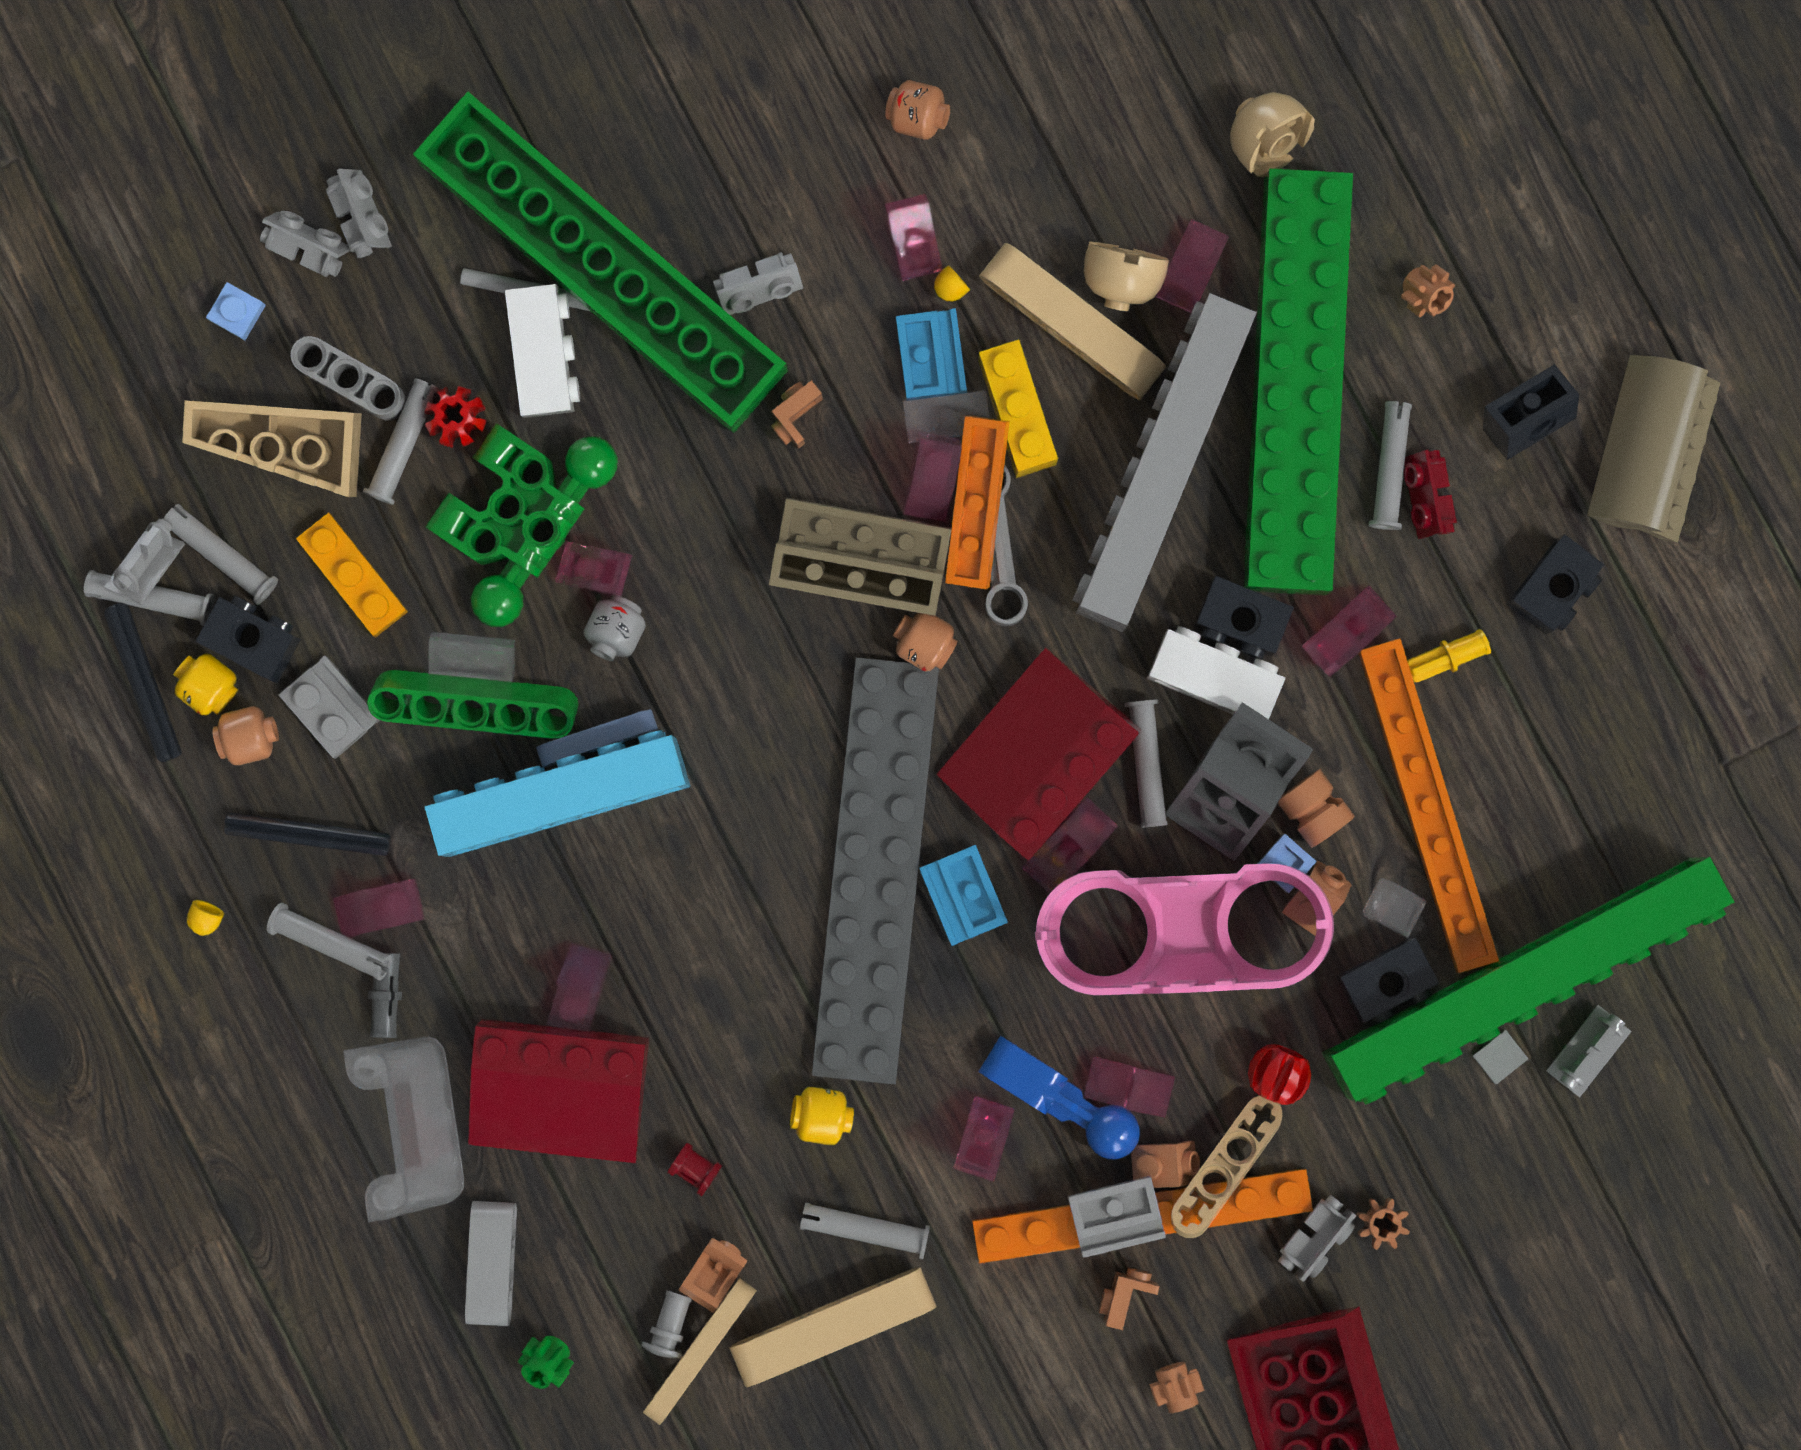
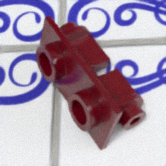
(1424, 475)

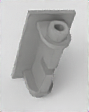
(352, 194)
(289, 234)
(776, 279)
(145, 563)
(1589, 1050)
(1310, 1252)

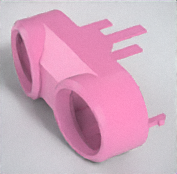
(1187, 932)

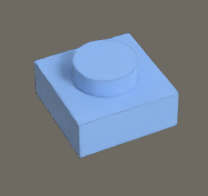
(235, 311)
(1288, 853)

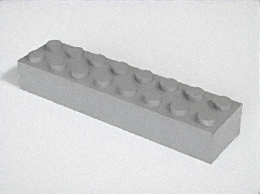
(1166, 462)

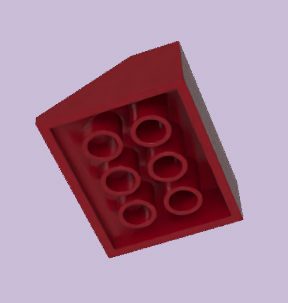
(1038, 753)
(557, 1090)
(1313, 1385)

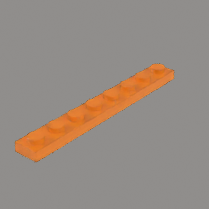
(1428, 806)
(1055, 1230)

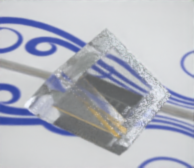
(1394, 907)

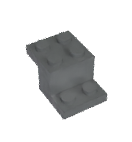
(1238, 781)

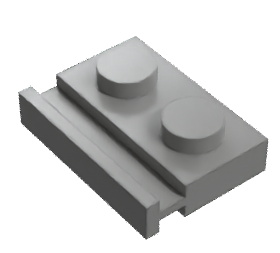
(329, 707)
(1116, 1216)

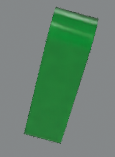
(456, 714)

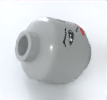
(614, 628)

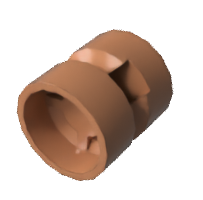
(1315, 808)

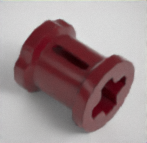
(694, 1169)

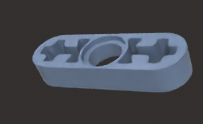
(596, 737)

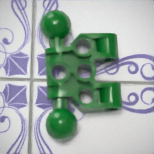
(589, 465)

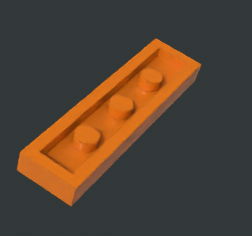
(977, 502)

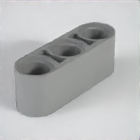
(334, 364)
(490, 1263)

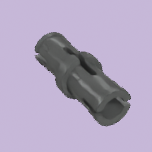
(385, 1001)

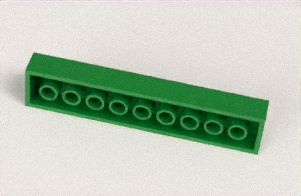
(600, 262)
(1298, 382)
(1527, 978)

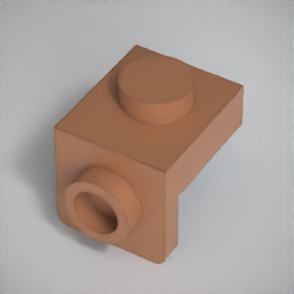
(796, 402)
(1335, 888)
(1166, 1163)
(713, 1274)
(1116, 1301)

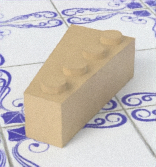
(293, 442)

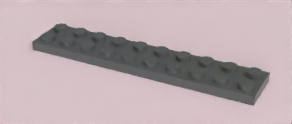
(875, 871)

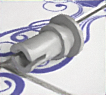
(669, 1326)

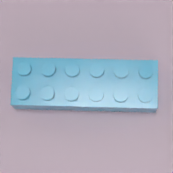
(556, 796)

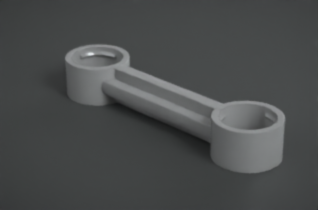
(1003, 568)

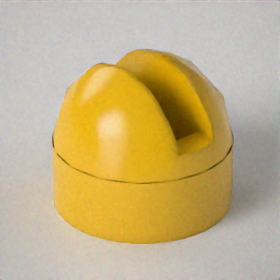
(950, 285)
(204, 917)

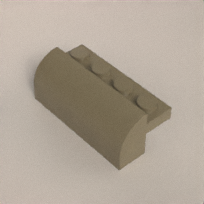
(1654, 446)
(860, 556)

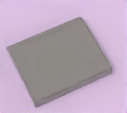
(1500, 1057)

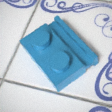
(931, 354)
(963, 895)

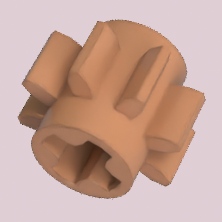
(1428, 290)
(1379, 1212)
(1176, 1387)

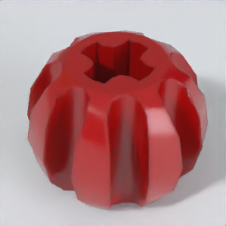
(458, 403)
(1279, 1074)

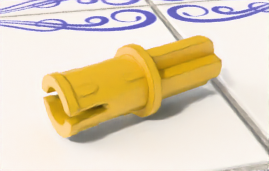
(1449, 656)

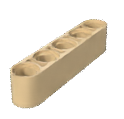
(1072, 321)
(832, 1327)

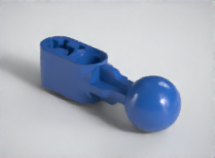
(1109, 1129)

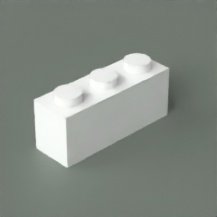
(541, 350)
(1214, 673)

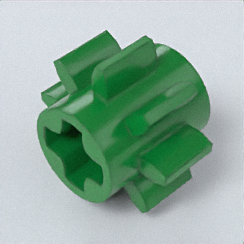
(545, 1362)

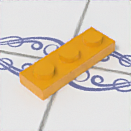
(352, 575)

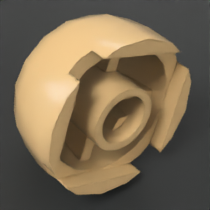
(1268, 130)
(1123, 274)

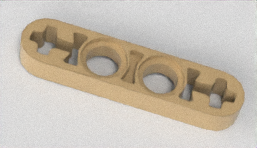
(1230, 1169)
(699, 1351)

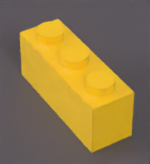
(1017, 401)

